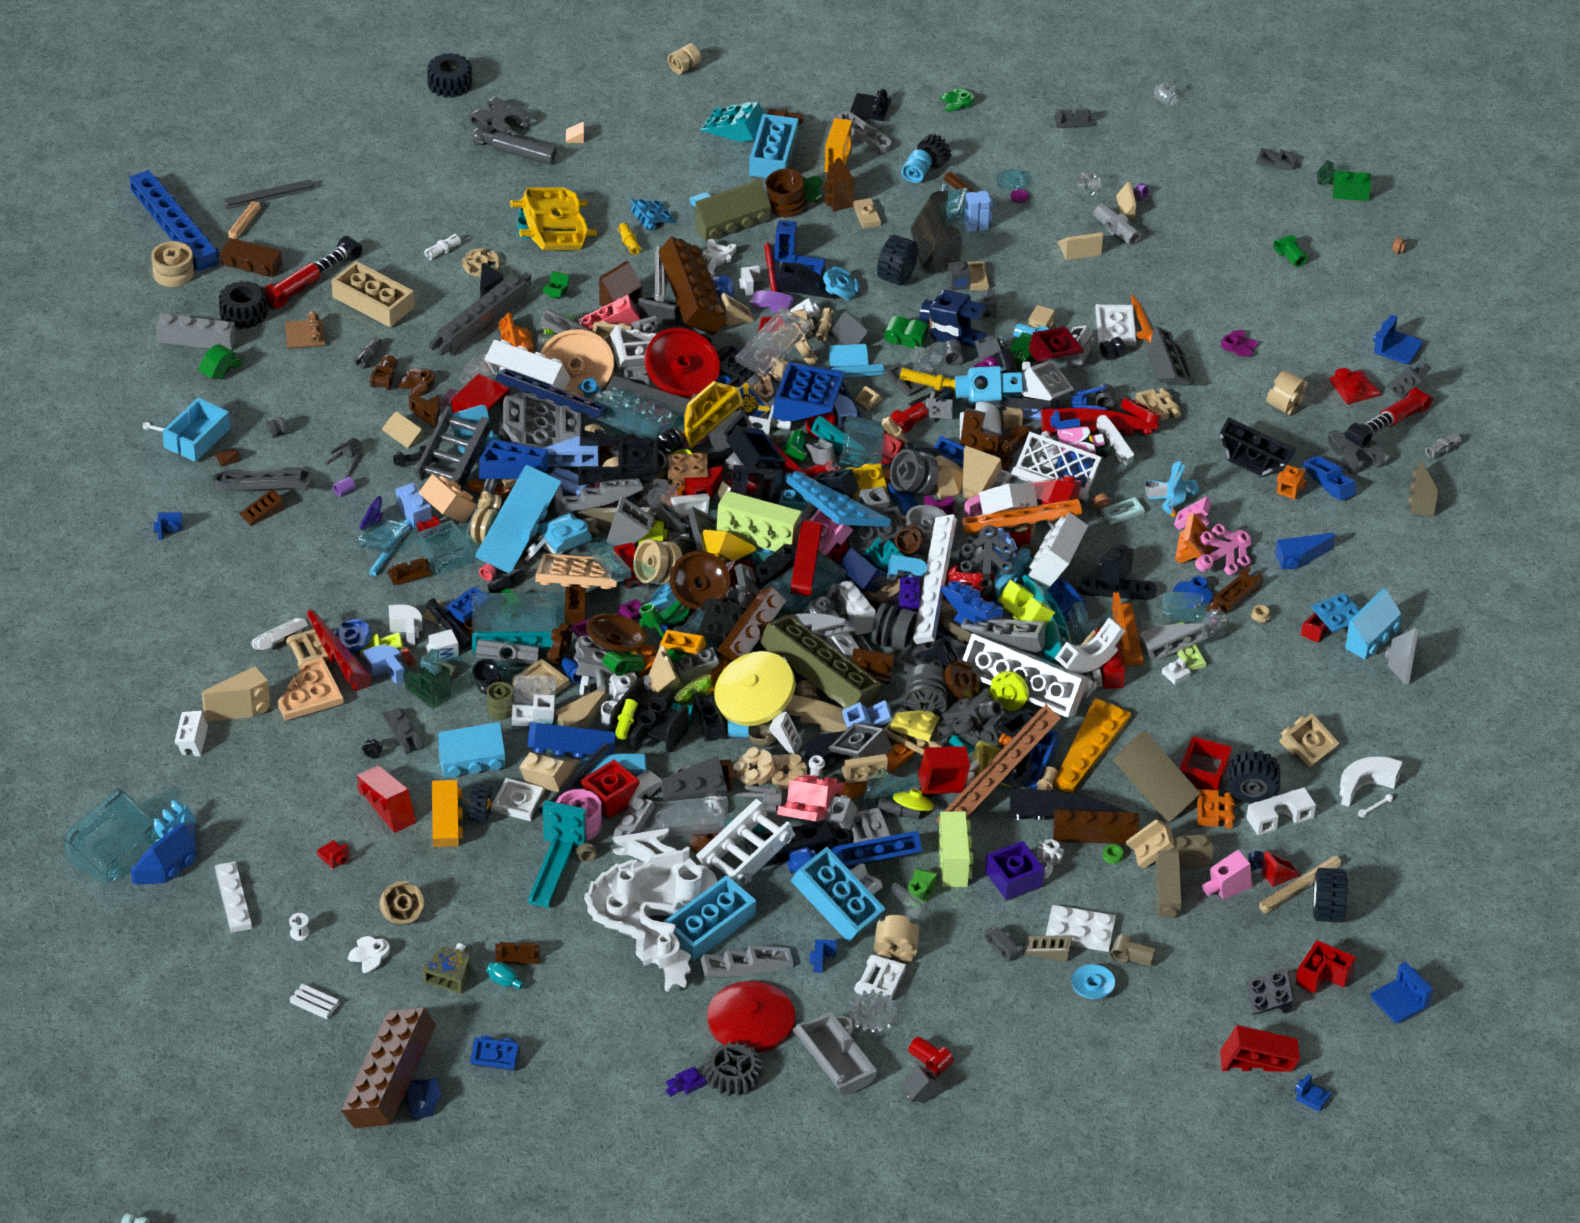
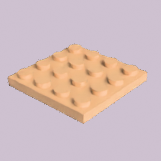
(572, 570)

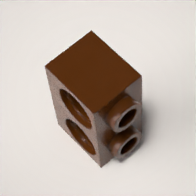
(575, 604)

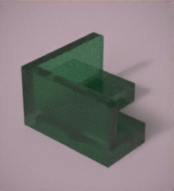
(429, 687)

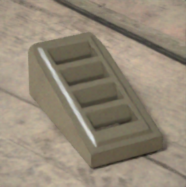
(1055, 953)

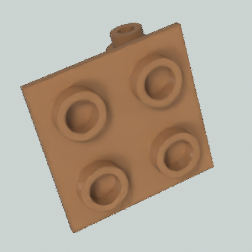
(305, 332)
(686, 466)

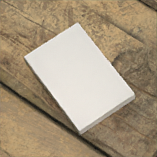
(1114, 322)

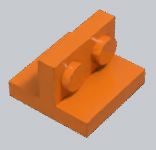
(1189, 542)

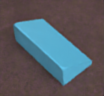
(848, 355)

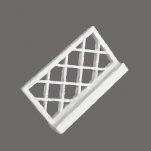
(1031, 475)

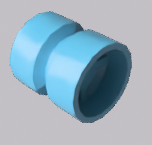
(916, 166)

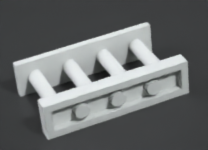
(741, 828)

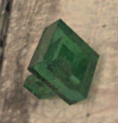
(1326, 173)

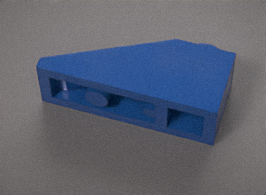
(1302, 550)
(1042, 756)

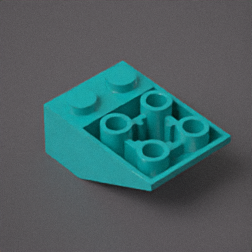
(735, 122)

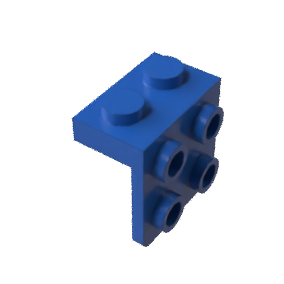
(1395, 344)
(1404, 996)

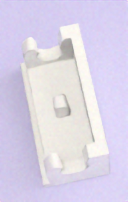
(191, 732)

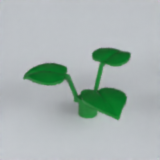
(672, 615)

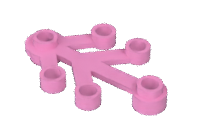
(1240, 540)

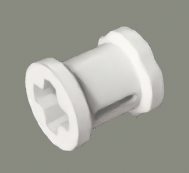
(304, 921)

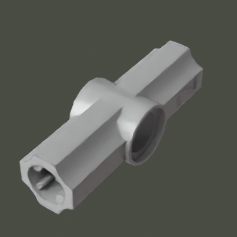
(1117, 224)
(492, 650)

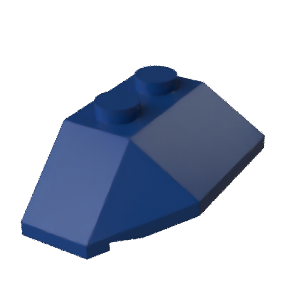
(167, 856)

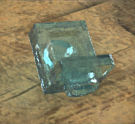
(430, 661)

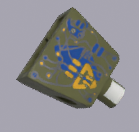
(448, 968)

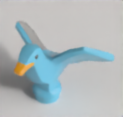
(1174, 490)

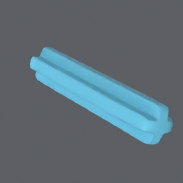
(861, 371)

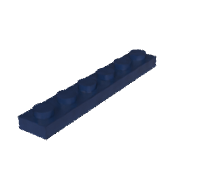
(546, 391)

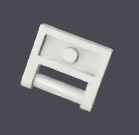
(887, 978)

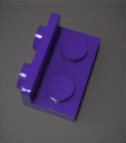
(909, 593)

